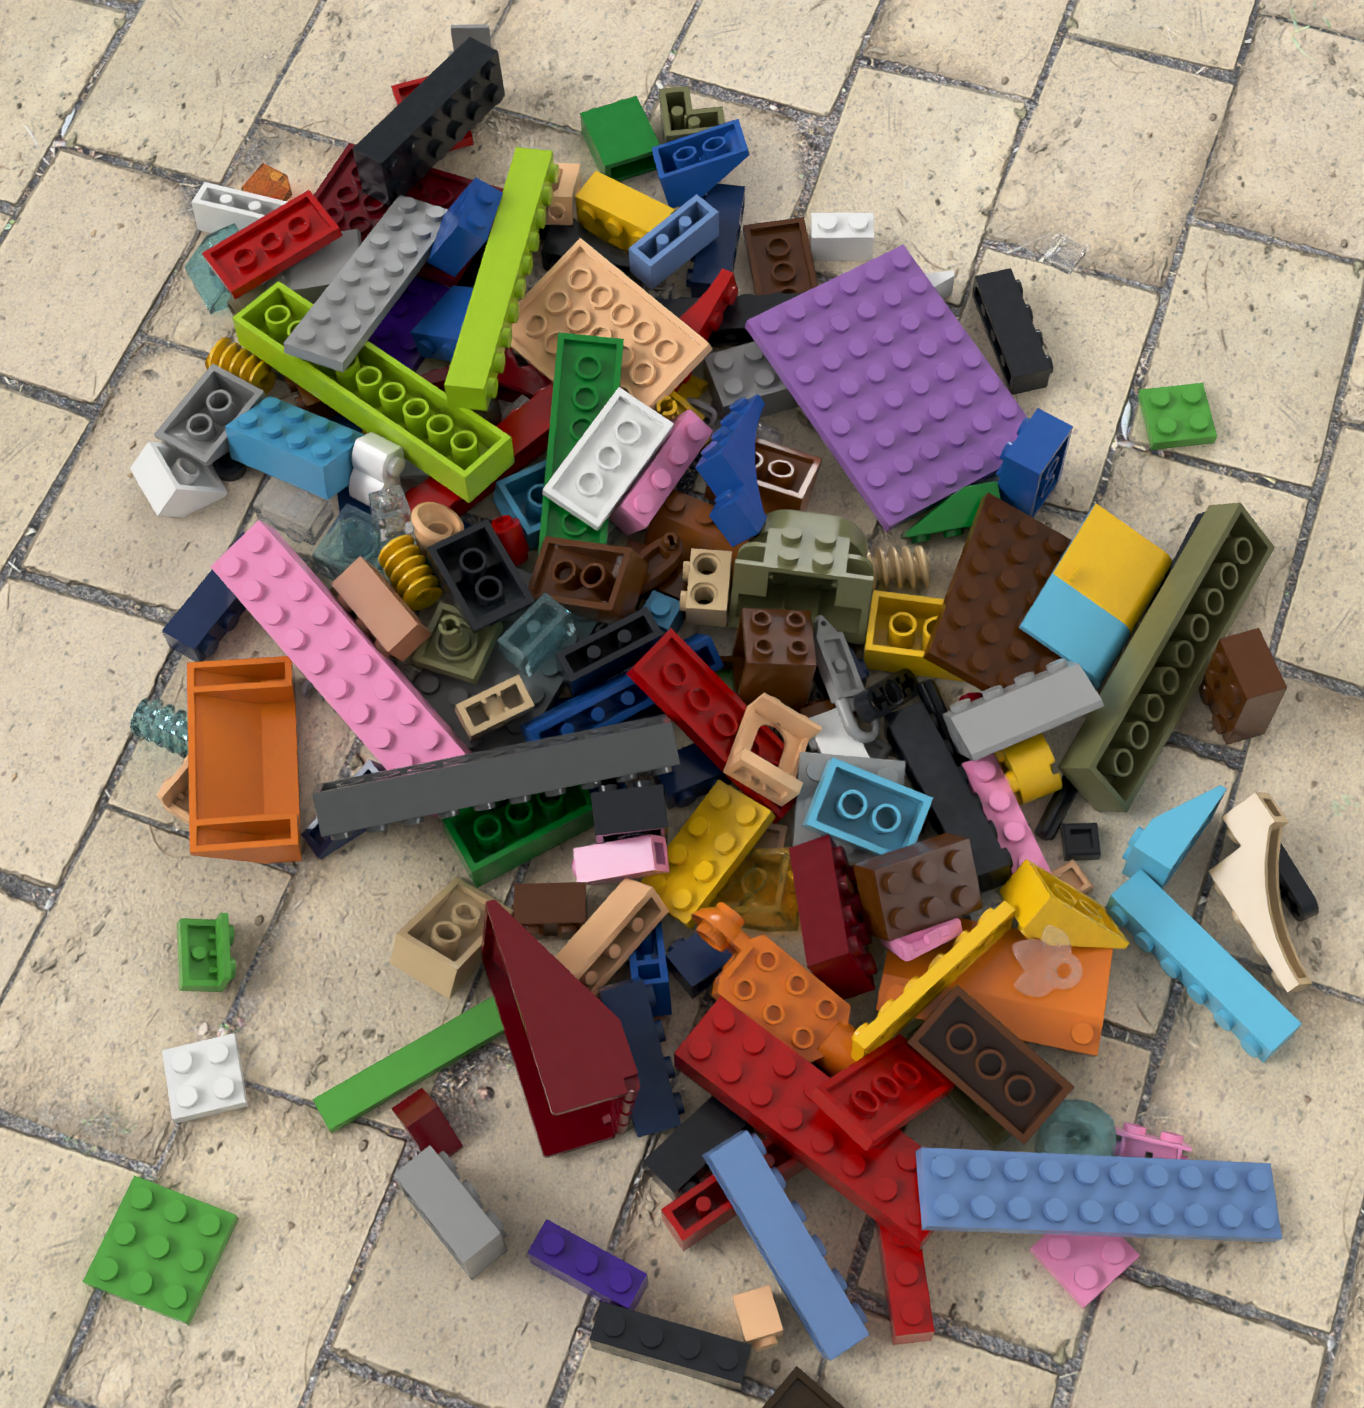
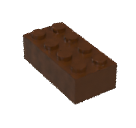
(990, 1064)

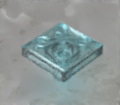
(348, 538)

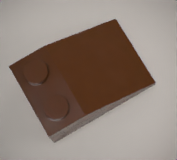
(589, 578)

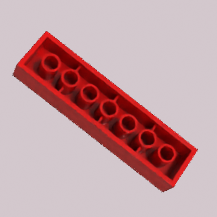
(771, 1092)

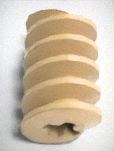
(900, 567)

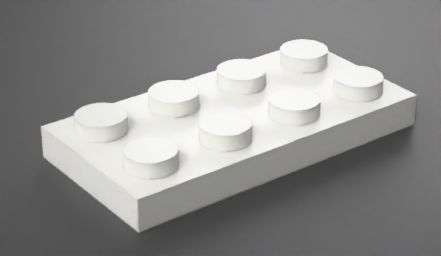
(607, 459)

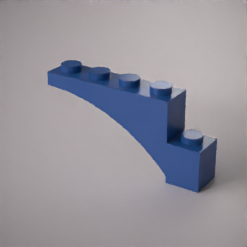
(731, 472)

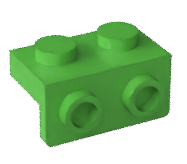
(205, 954)

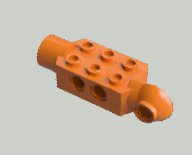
(778, 991)

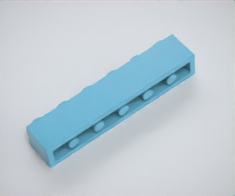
(1202, 966)

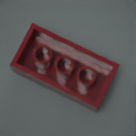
(832, 918)

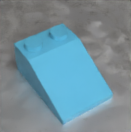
(1170, 837)

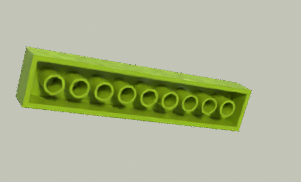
(382, 399)

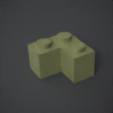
(680, 119)

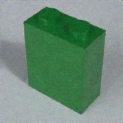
(620, 139)

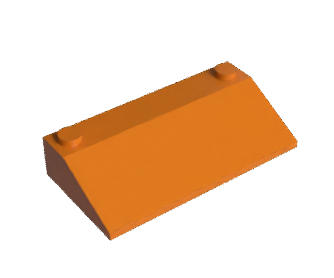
(243, 760)
(1061, 1019)

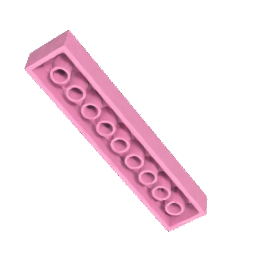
(334, 652)

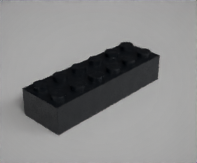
(429, 121)

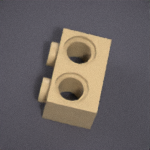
(707, 587)

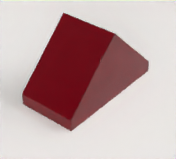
(427, 1123)

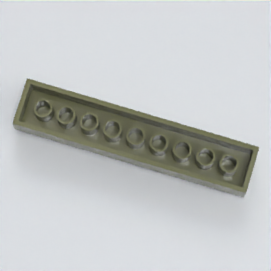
(1166, 658)

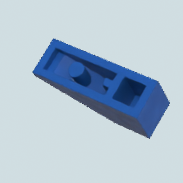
(650, 964)

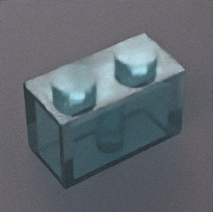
(536, 635)

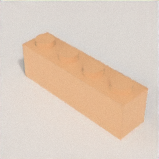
(612, 933)

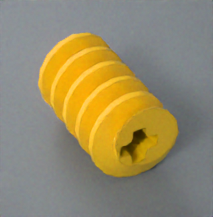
(241, 364)
(409, 573)

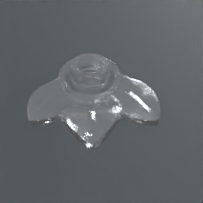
(1041, 962)

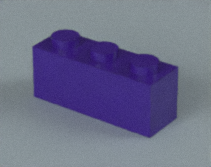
(587, 1267)

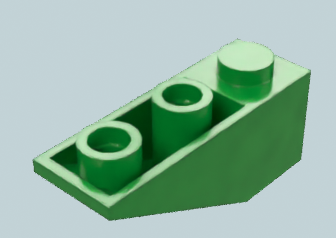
(952, 514)

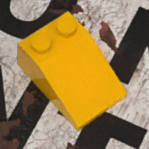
(1049, 900)

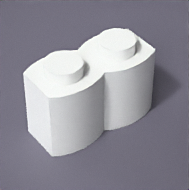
(375, 466)

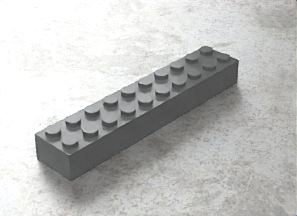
(494, 776)

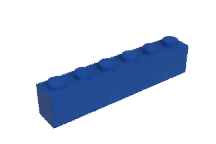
(608, 701)

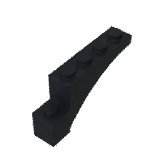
(561, 238)

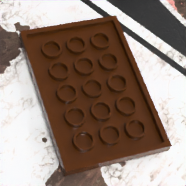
(991, 593)

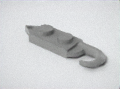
(840, 677)

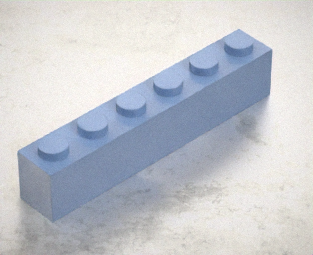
(786, 1244)

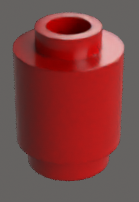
(512, 538)

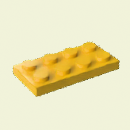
(709, 850)

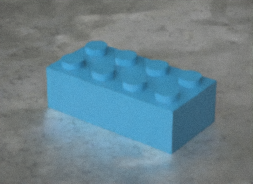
(294, 446)

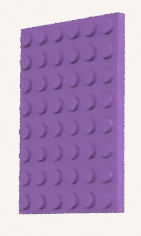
(891, 385)

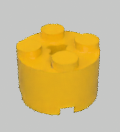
(1029, 768)

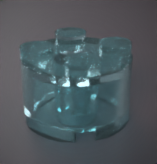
(1080, 1121)

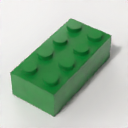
(512, 834)

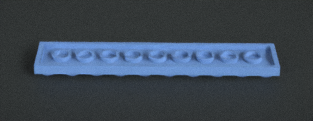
(1096, 1195)

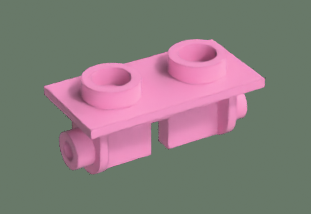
(1135, 1143)

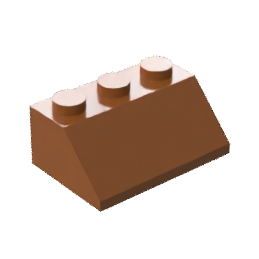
(783, 476)
(693, 525)

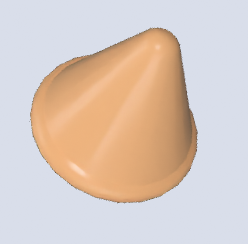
(434, 523)

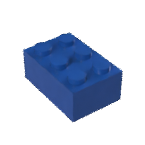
(1033, 462)

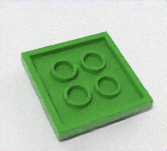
(161, 1250)

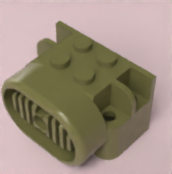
(806, 565)

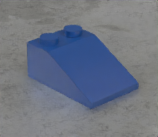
(699, 161)

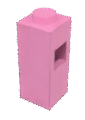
(621, 859)

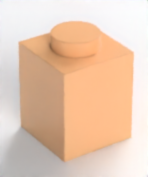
(758, 1318)

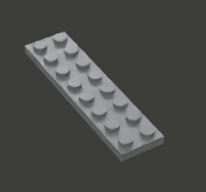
(367, 285)

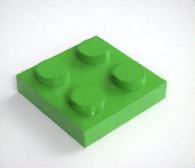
(1177, 416)

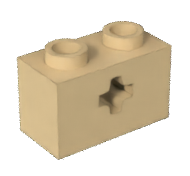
(494, 708)

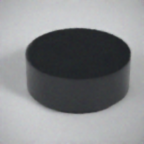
(229, 469)

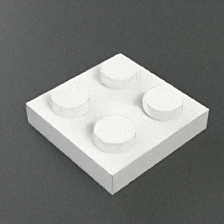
(204, 1078)

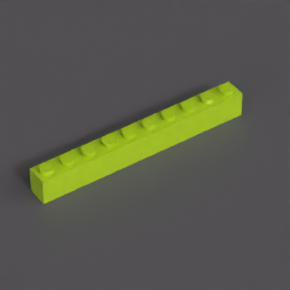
(501, 280)

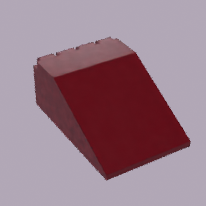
(561, 1040)

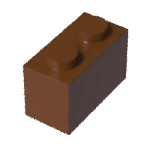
(551, 908)

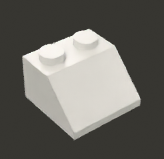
(174, 481)

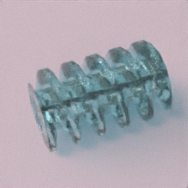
(161, 725)

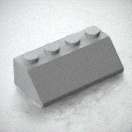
(1021, 709)

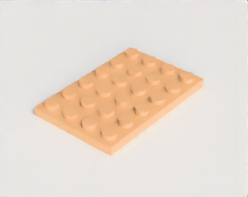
(596, 299)

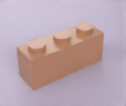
(380, 610)

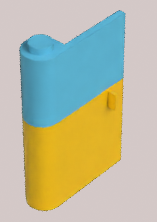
(1097, 593)

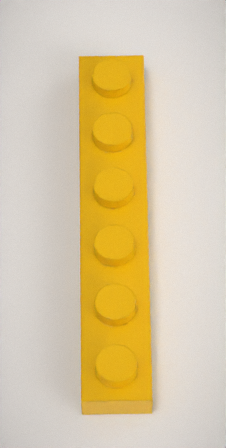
(941, 973)

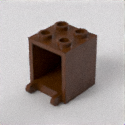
(773, 656)

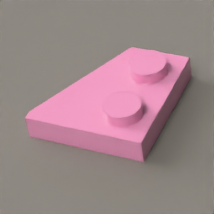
(922, 941)

